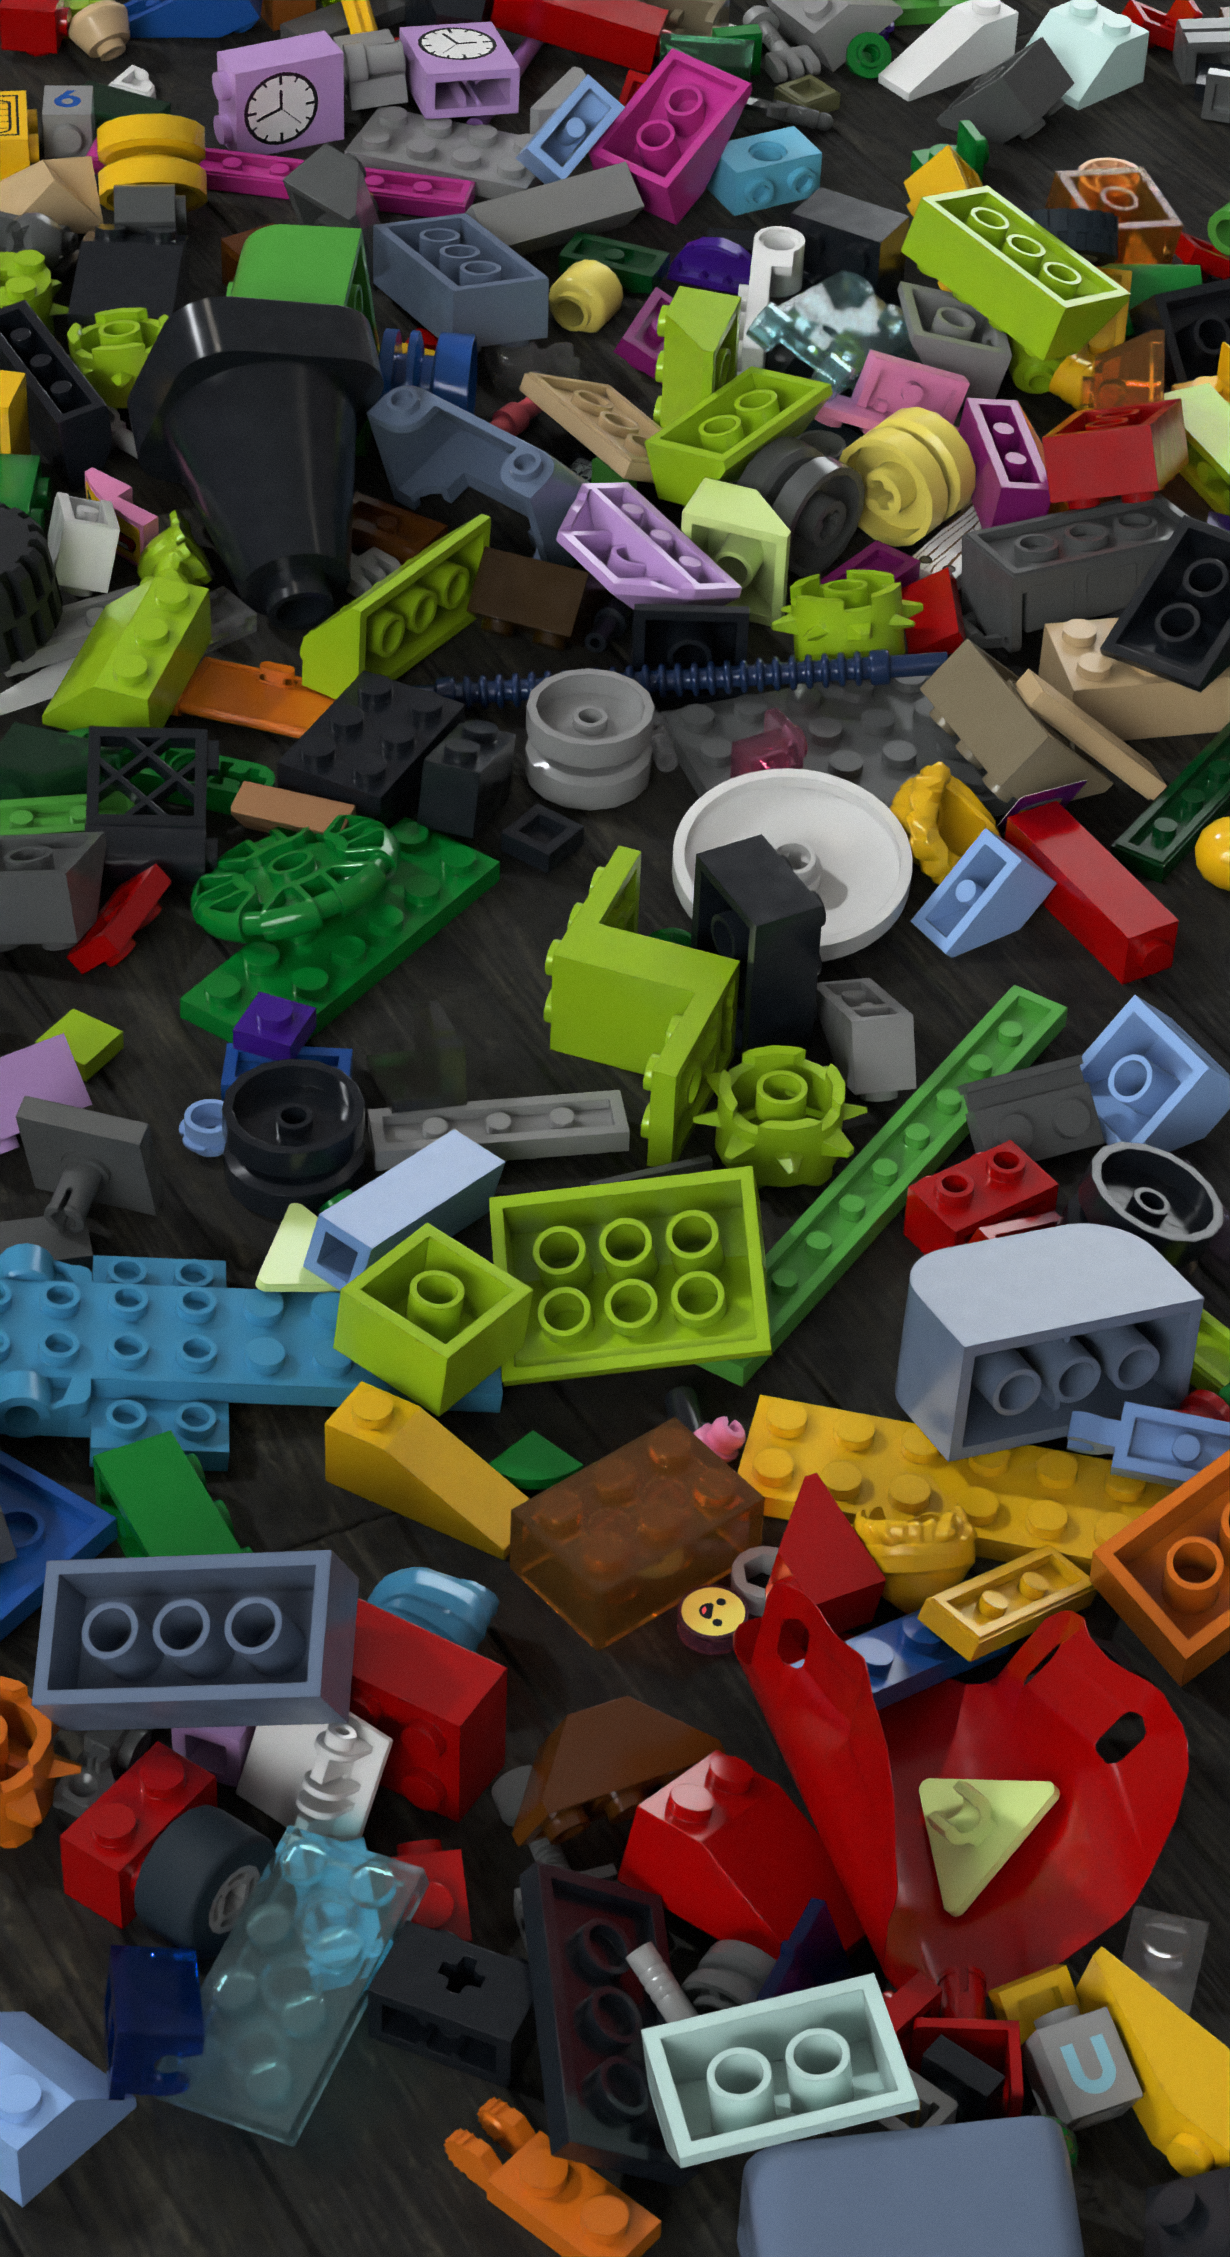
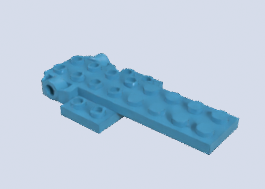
(165, 1350)

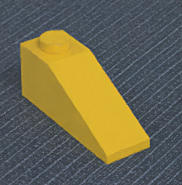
(418, 1469)
(1175, 2063)

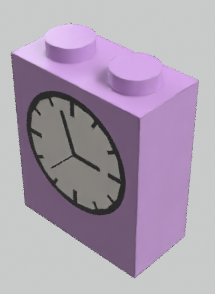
(460, 70)
(280, 94)

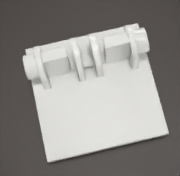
(316, 1775)

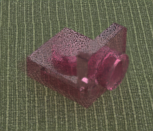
(777, 748)

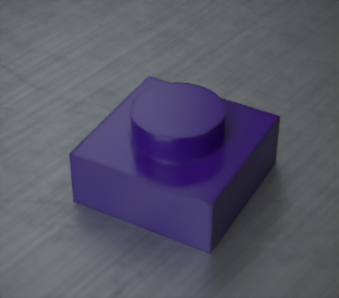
(274, 1027)

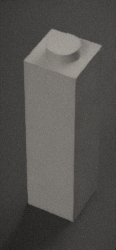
(559, 209)

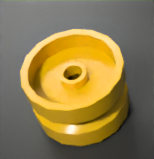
(152, 151)

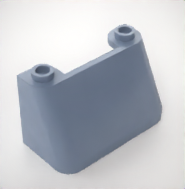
(444, 449)
(915, 2194)

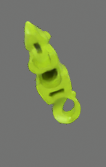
(175, 555)

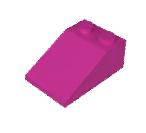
(674, 132)

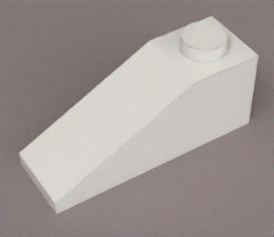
(954, 49)

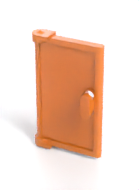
(252, 697)

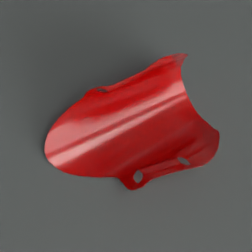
(866, 1769)

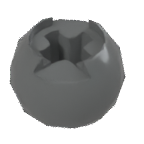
(37, 233)

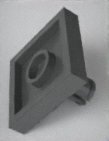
(88, 1160)

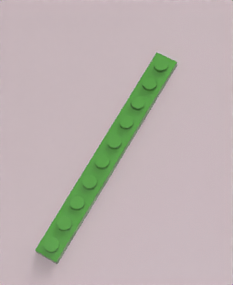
(900, 1154)

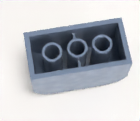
(1038, 1327)

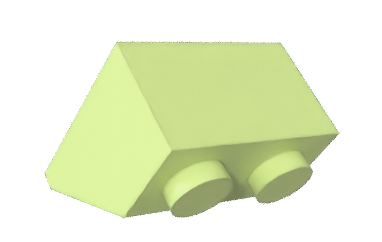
(744, 540)

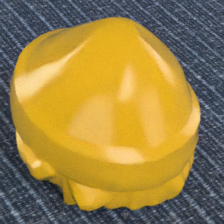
(918, 1554)

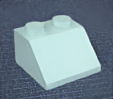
(1096, 48)

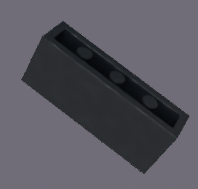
(64, 409)

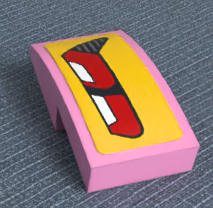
(135, 524)

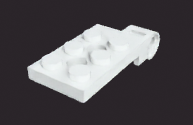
(774, 273)

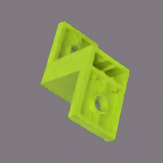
(642, 1004)

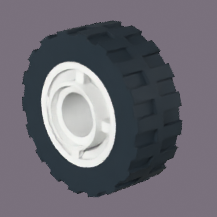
(1085, 231)

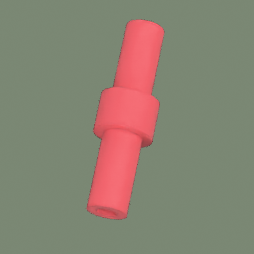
(515, 416)

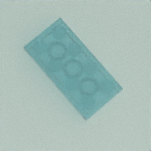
(294, 1982)

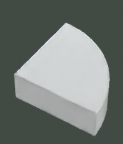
(136, 81)

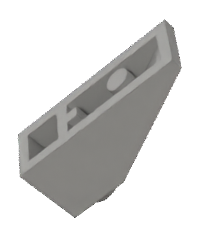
(868, 1037)

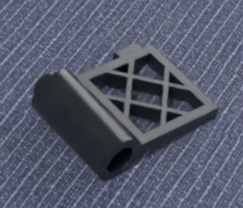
(143, 840)

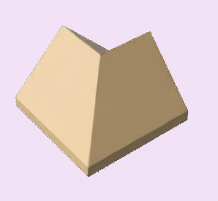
(58, 189)

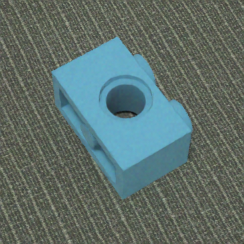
(766, 171)

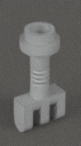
(781, 59)

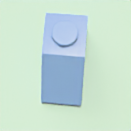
(570, 132)
(983, 896)

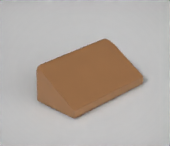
(268, 807)

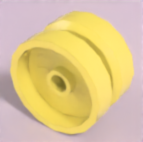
(912, 475)

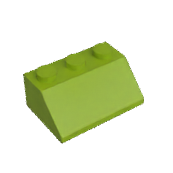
(698, 349)
(730, 428)
(135, 659)

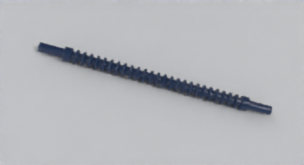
(877, 667)

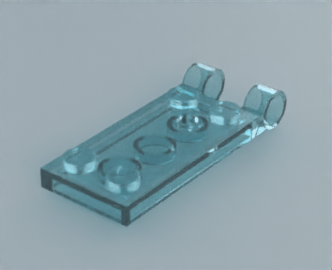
(834, 328)

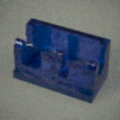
(150, 2013)

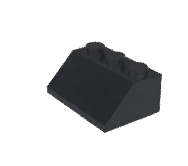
(1194, 327)

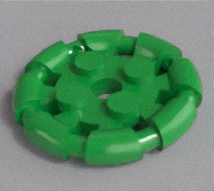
(295, 880)

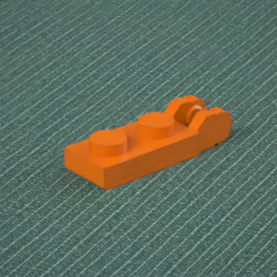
(551, 2196)

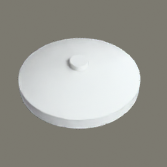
(829, 830)

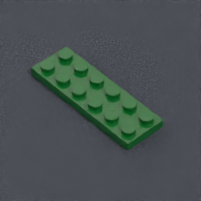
(350, 953)

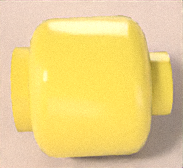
(585, 296)

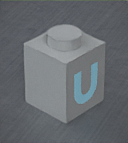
(1079, 2067)

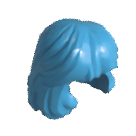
(439, 1603)

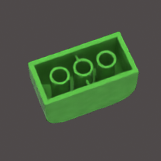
(308, 267)

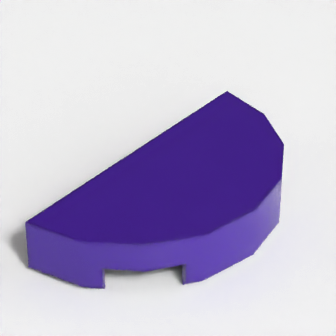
(712, 264)

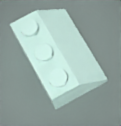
(776, 2071)

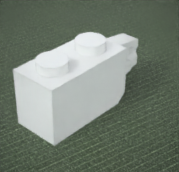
(82, 544)

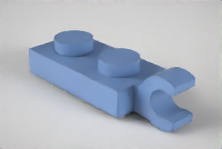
(1151, 1442)

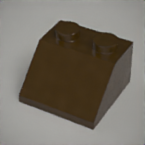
(535, 599)

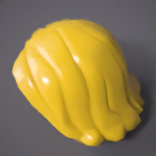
(940, 819)

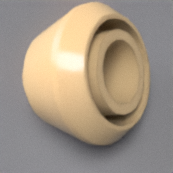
(101, 29)

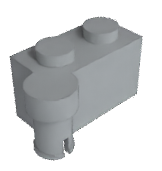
(373, 69)

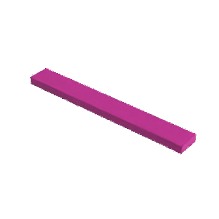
(391, 189)

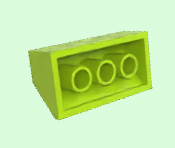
(1012, 271)
(399, 616)

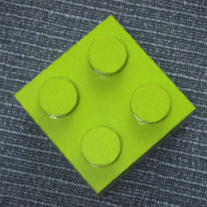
(432, 1319)

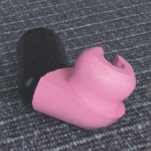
(718, 1436)

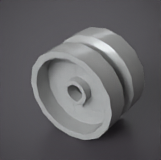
(589, 739)

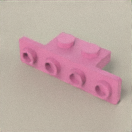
(894, 384)

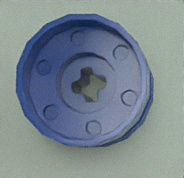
(447, 374)

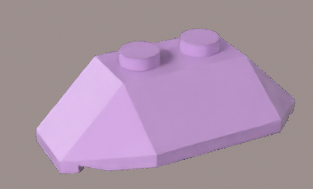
(640, 550)

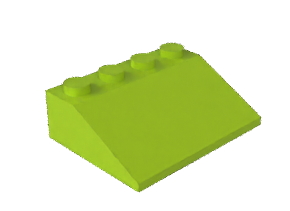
(636, 1274)

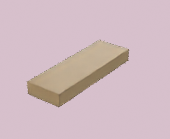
(1090, 735)

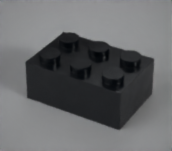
(371, 747)
(766, 917)

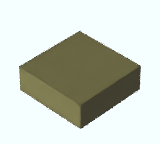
(809, 93)

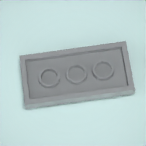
(444, 149)

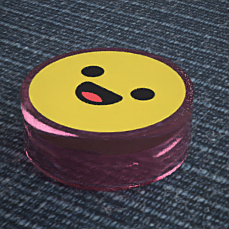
(709, 1618)

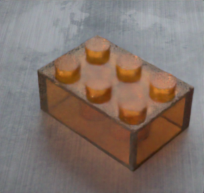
(634, 1532)

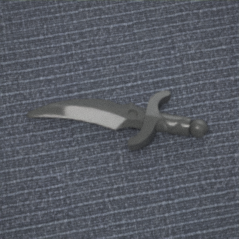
(791, 113)

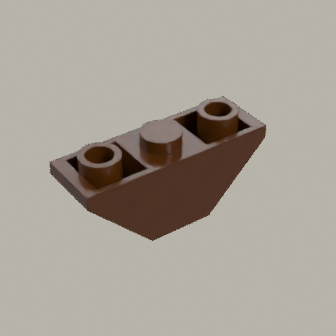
(603, 1767)

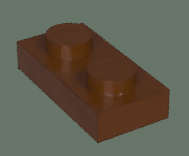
(392, 528)

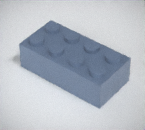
(461, 280)
(196, 1641)

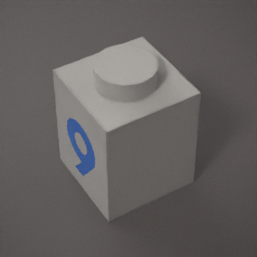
(68, 121)

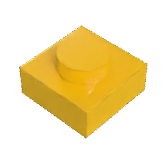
(1034, 1997)

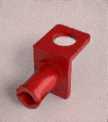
(966, 2024)

